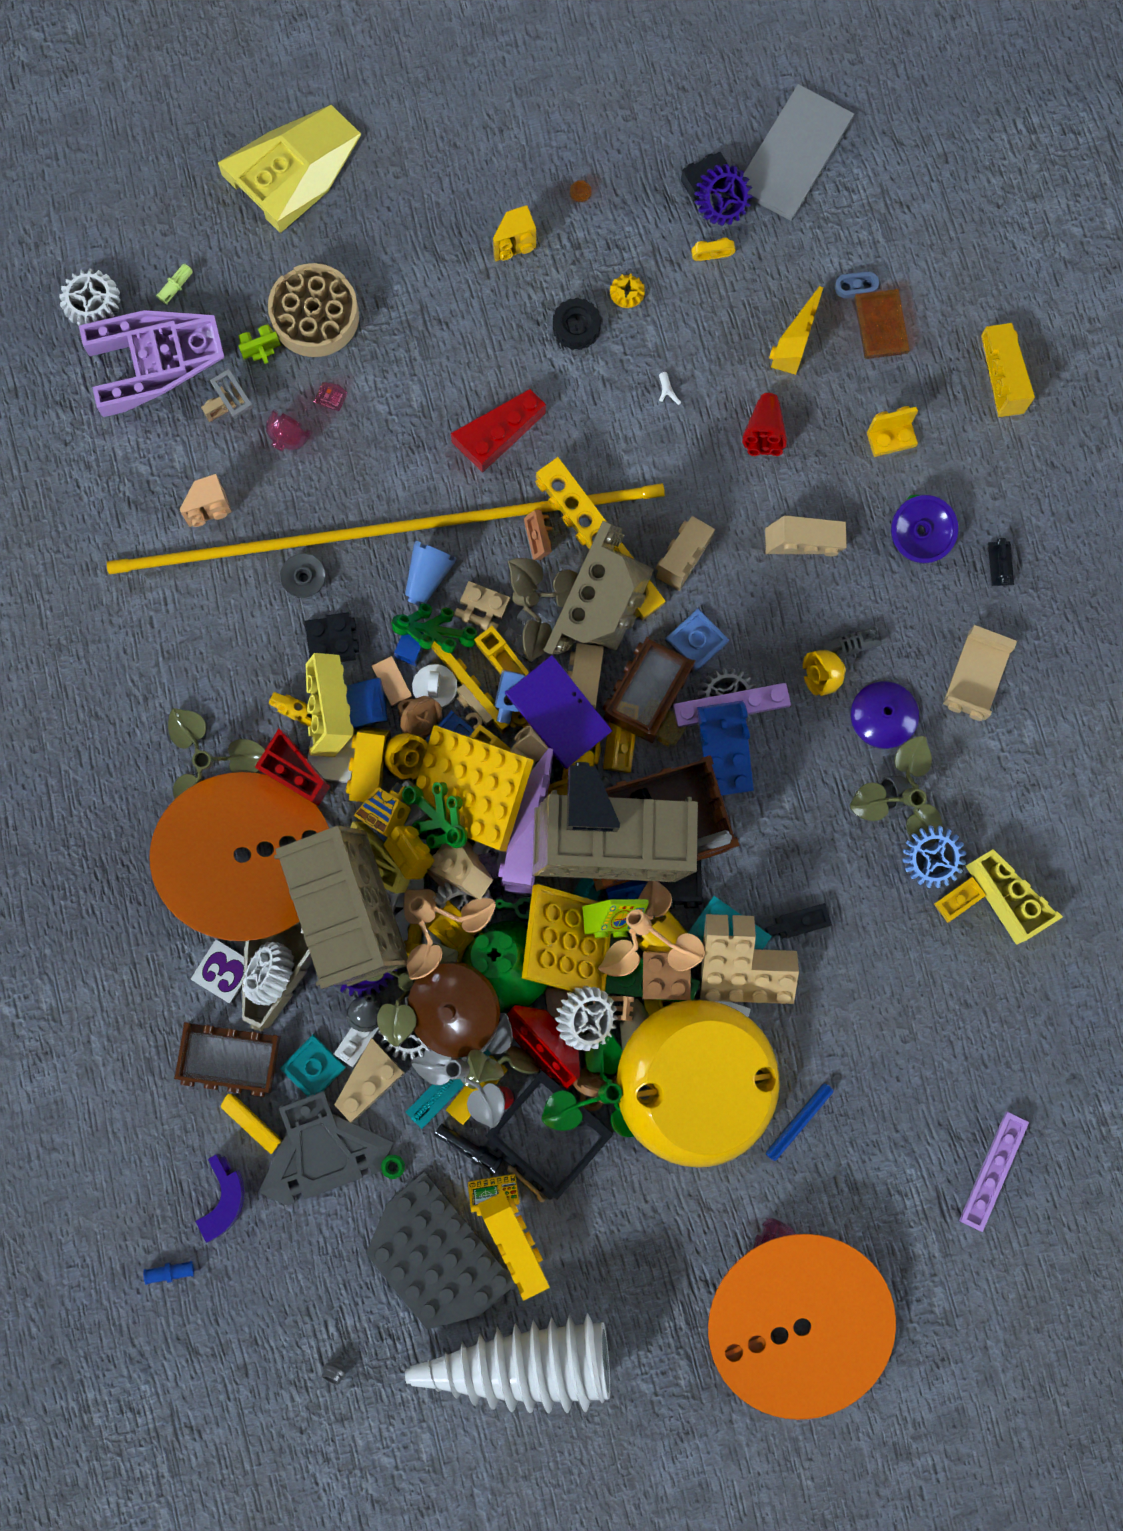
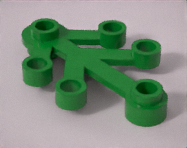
(408, 624)
(455, 833)

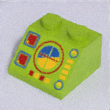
(610, 916)

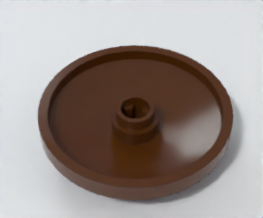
(455, 1009)

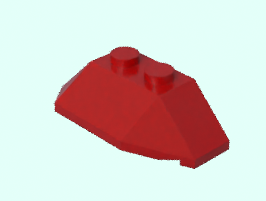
(538, 1036)

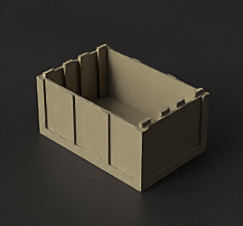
(651, 845)
(342, 906)

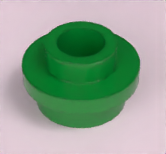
(385, 1166)

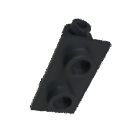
(1000, 563)

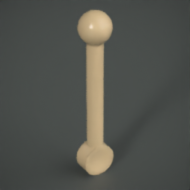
(540, 1196)

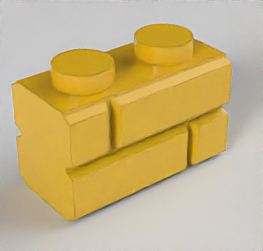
(409, 852)

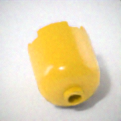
(666, 926)

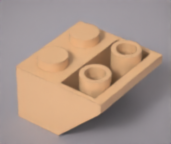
(205, 502)

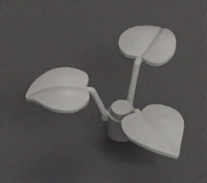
(484, 1104)

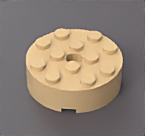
(317, 331)

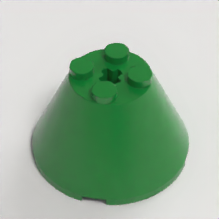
(500, 957)

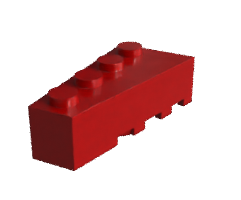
(499, 429)

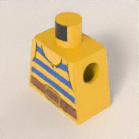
(384, 810)

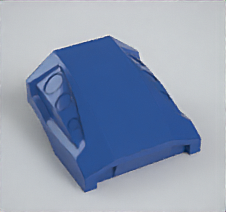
(366, 703)

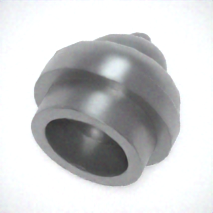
(333, 1371)

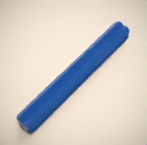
(799, 1122)

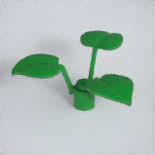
(561, 1108)

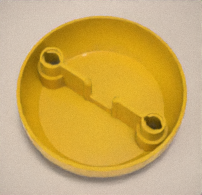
(700, 1083)

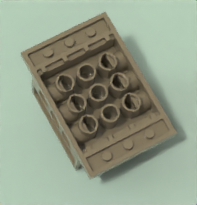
(602, 596)

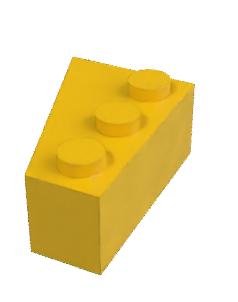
(367, 763)

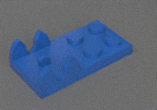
(726, 738)

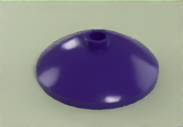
(939, 529)
(874, 725)

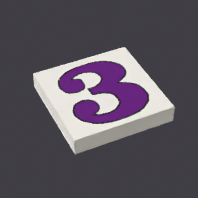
(221, 971)

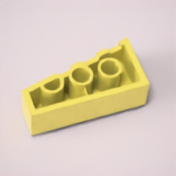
(1011, 897)

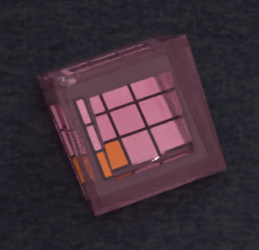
(331, 396)

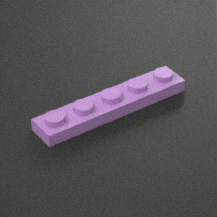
(755, 699)
(993, 1171)

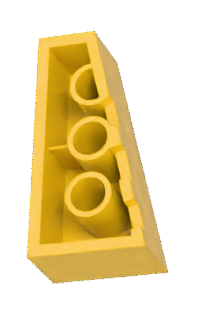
(1007, 370)
(514, 1244)

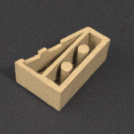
(805, 536)
(684, 552)
(368, 1081)

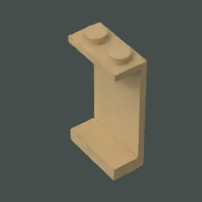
(978, 673)

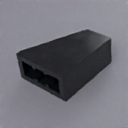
(588, 801)

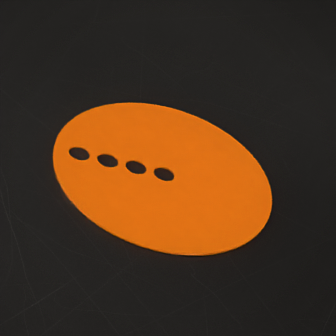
(196, 861)
(848, 1334)

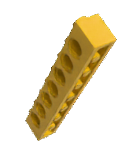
(557, 472)

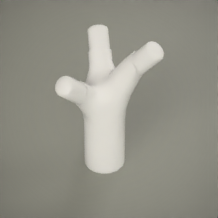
(666, 388)

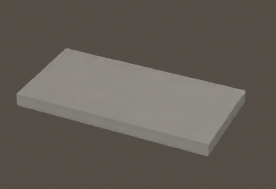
(796, 151)

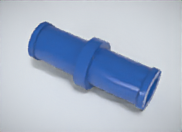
(168, 1272)

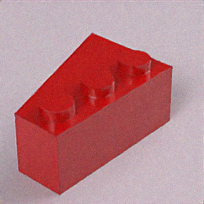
(290, 767)

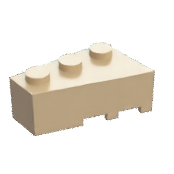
(586, 670)
(461, 869)

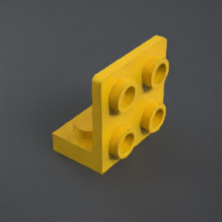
(892, 431)

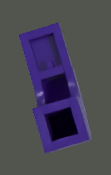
(230, 1202)

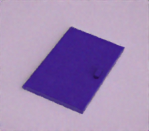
(554, 711)

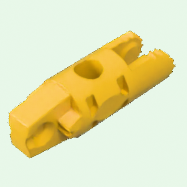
(289, 707)

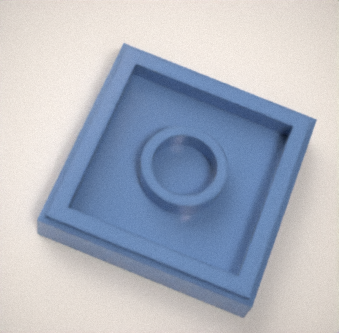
(697, 639)

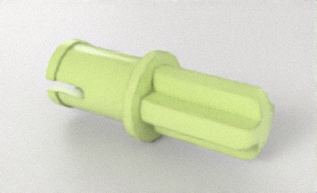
(174, 284)

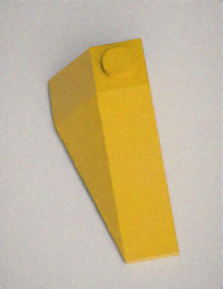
(793, 341)

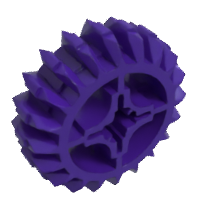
(706, 188)

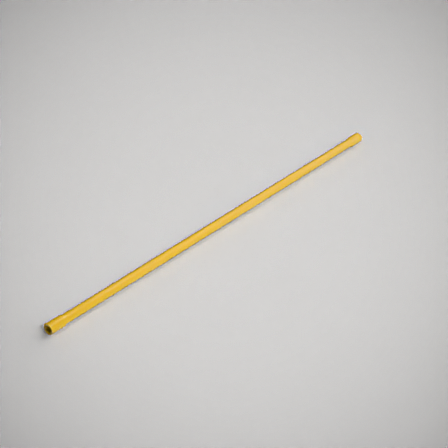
(127, 565)

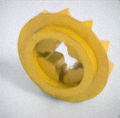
(634, 297)

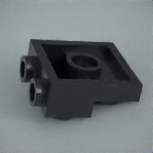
(333, 636)

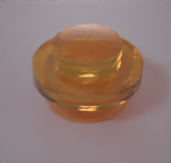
(580, 191)

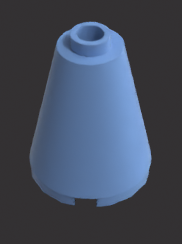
(426, 572)

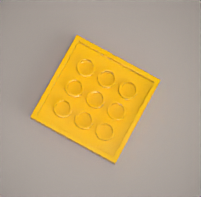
(557, 945)

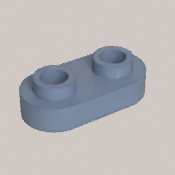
(855, 284)

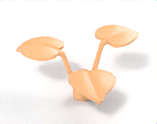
(421, 909)
(621, 956)

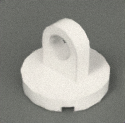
(437, 683)

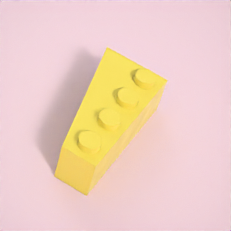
(328, 705)

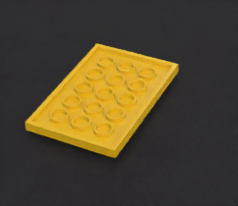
(483, 776)

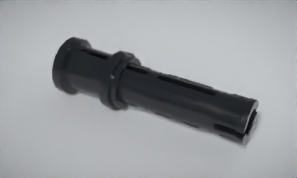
(477, 1154)

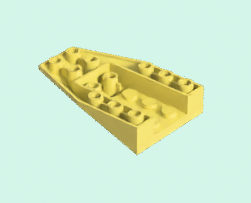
(292, 164)

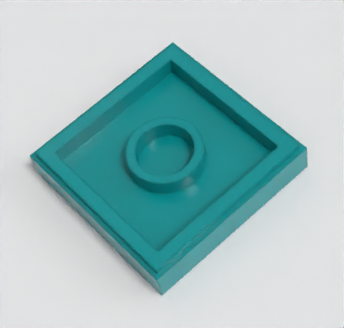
(312, 1067)

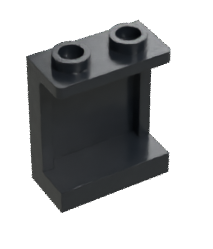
(686, 890)

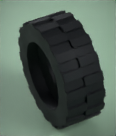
(572, 307)

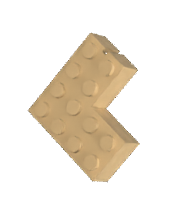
(738, 971)

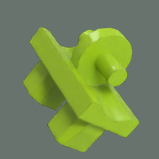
(259, 347)

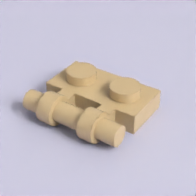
(483, 600)

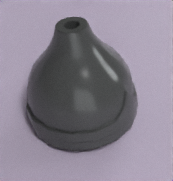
(894, 788)
(363, 1013)

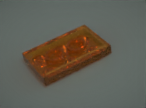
(881, 324)

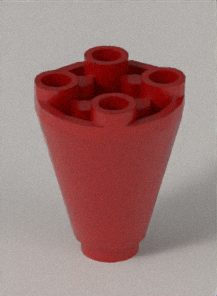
(766, 429)

